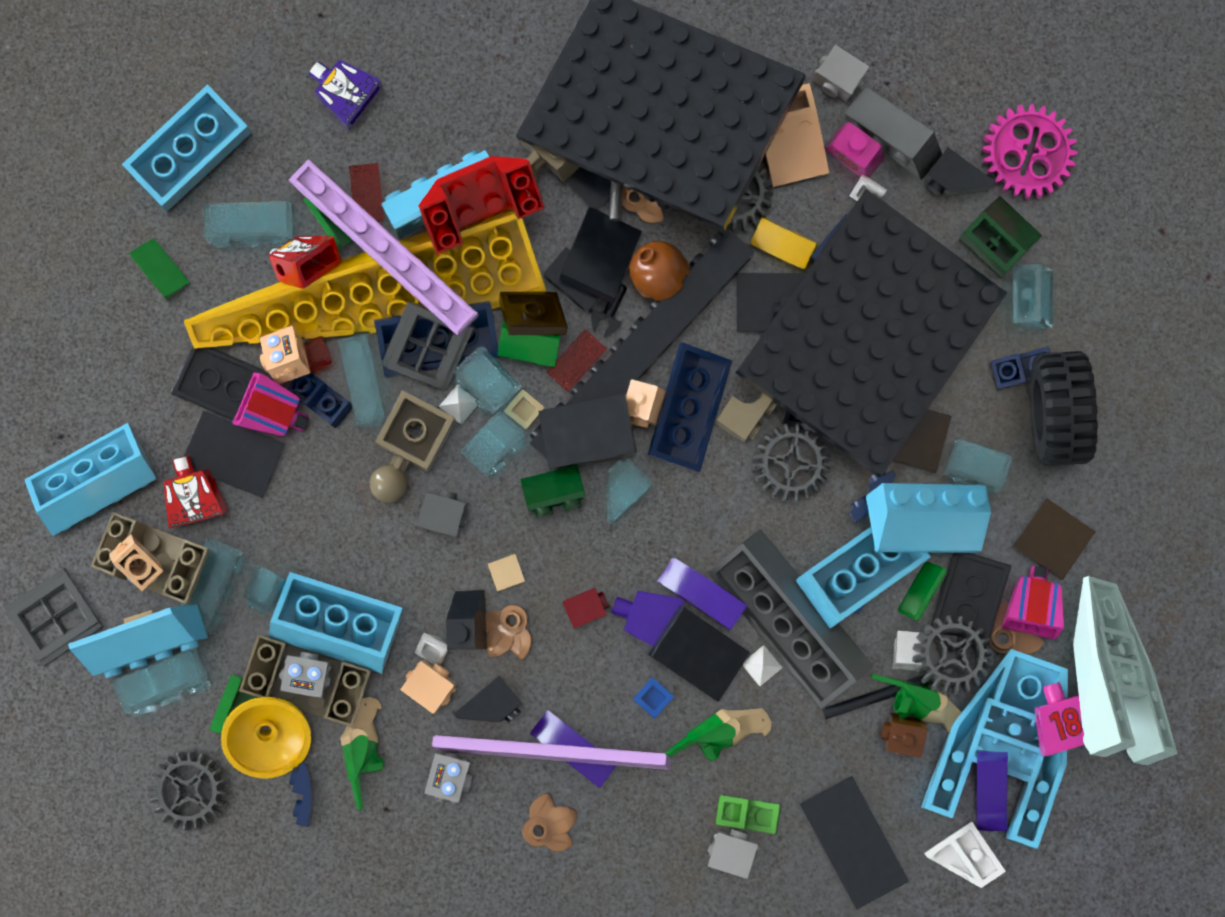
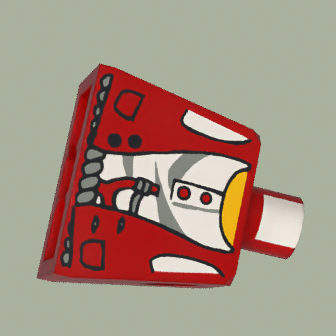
(304, 259)
(191, 495)

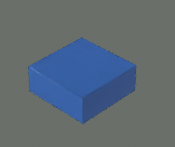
(653, 698)

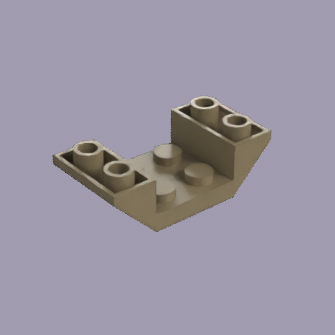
(179, 558)
(340, 699)

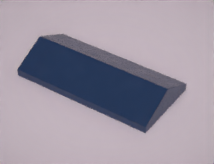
(482, 335)
(689, 407)

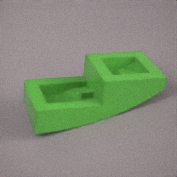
(748, 814)

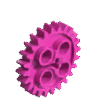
(1053, 159)

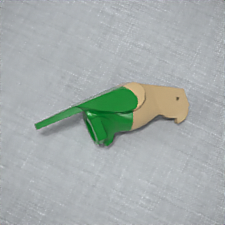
(922, 702)
(724, 731)
(361, 745)

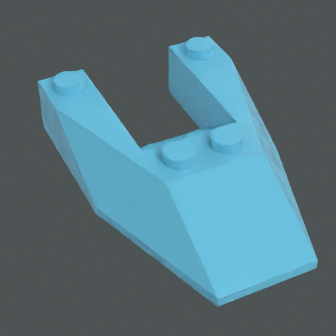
(1005, 721)

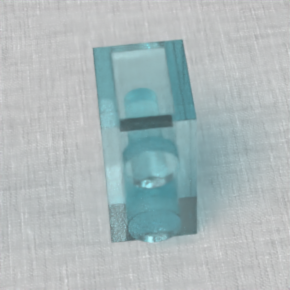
(1032, 296)
(486, 380)
(493, 444)
(977, 465)

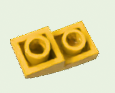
(784, 243)

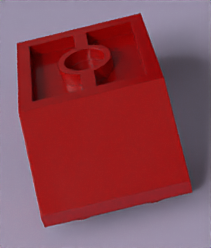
(478, 194)

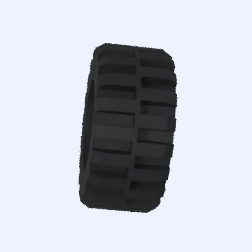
(1063, 408)

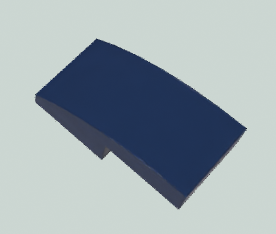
(1015, 368)
(320, 398)
(860, 506)
(303, 784)

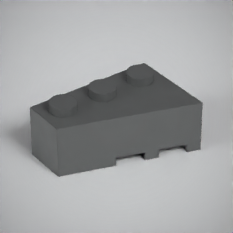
(897, 132)

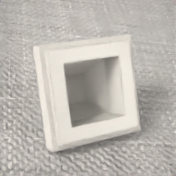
(866, 183)
(459, 404)
(432, 648)
(761, 665)

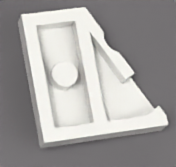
(967, 856)

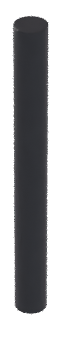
(868, 699)

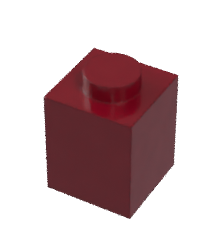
(586, 608)

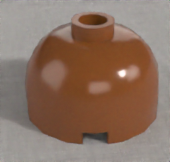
(658, 270)

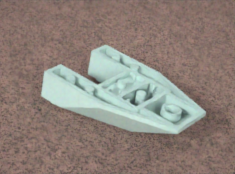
(1117, 681)

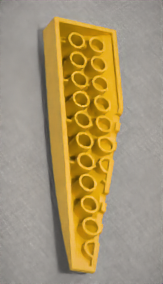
(358, 290)

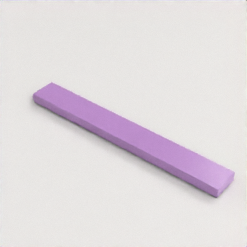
(383, 247)
(552, 752)

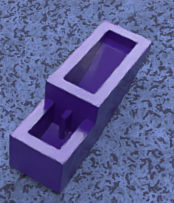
(702, 593)
(555, 732)
(992, 790)

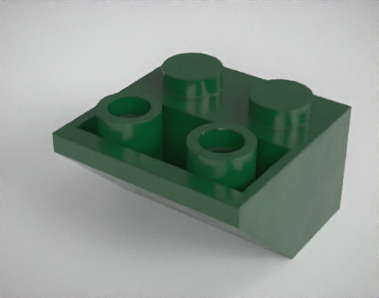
(1000, 236)
(553, 491)

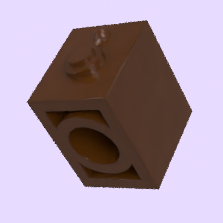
(904, 735)

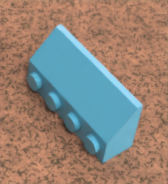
(403, 207)
(89, 479)
(929, 517)
(141, 640)

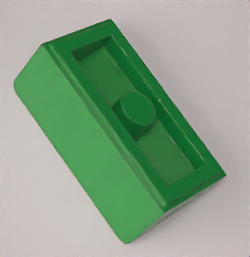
(159, 268)
(922, 591)

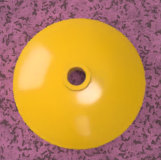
(269, 751)

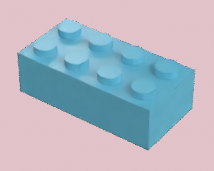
(187, 148)
(854, 577)
(335, 622)

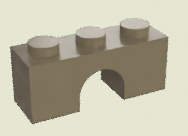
(743, 418)

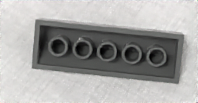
(779, 610)

